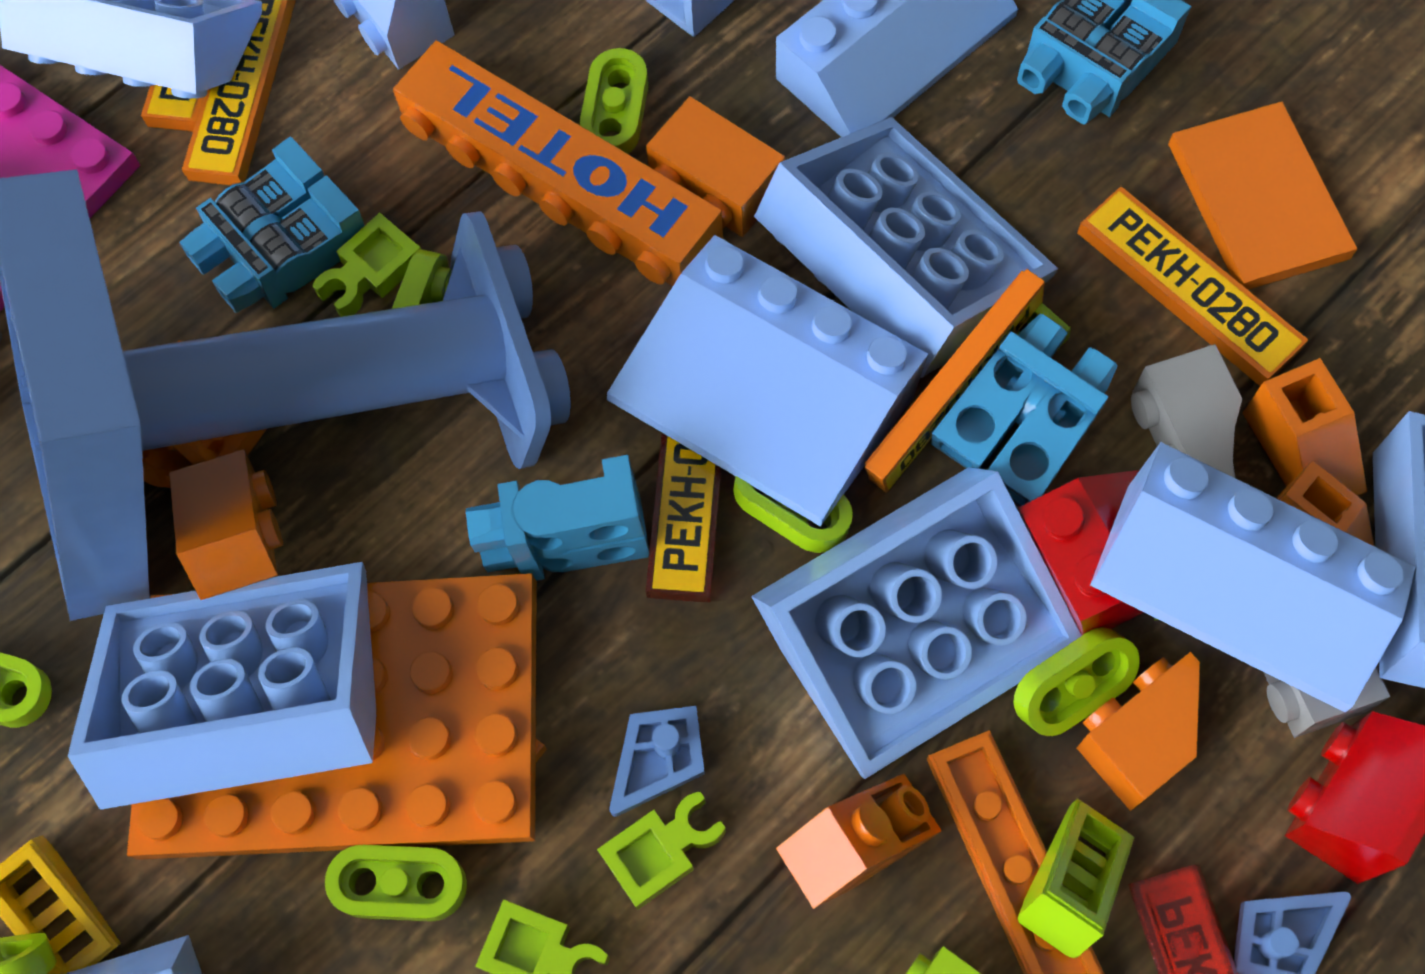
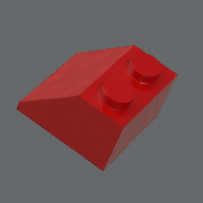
(1070, 534)
(1368, 800)

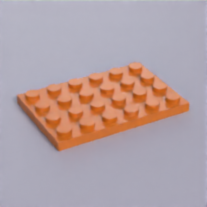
(447, 743)

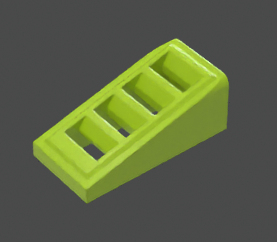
(1055, 910)

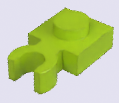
(371, 259)
(651, 855)
(532, 944)

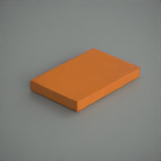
(1261, 196)

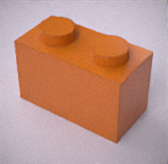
(715, 162)
(224, 524)

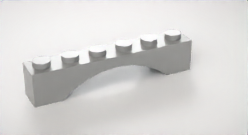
(1194, 409)

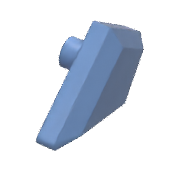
(657, 756)
(1287, 933)

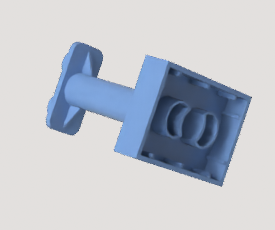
(102, 406)

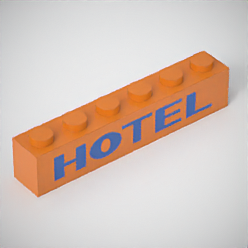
(556, 164)

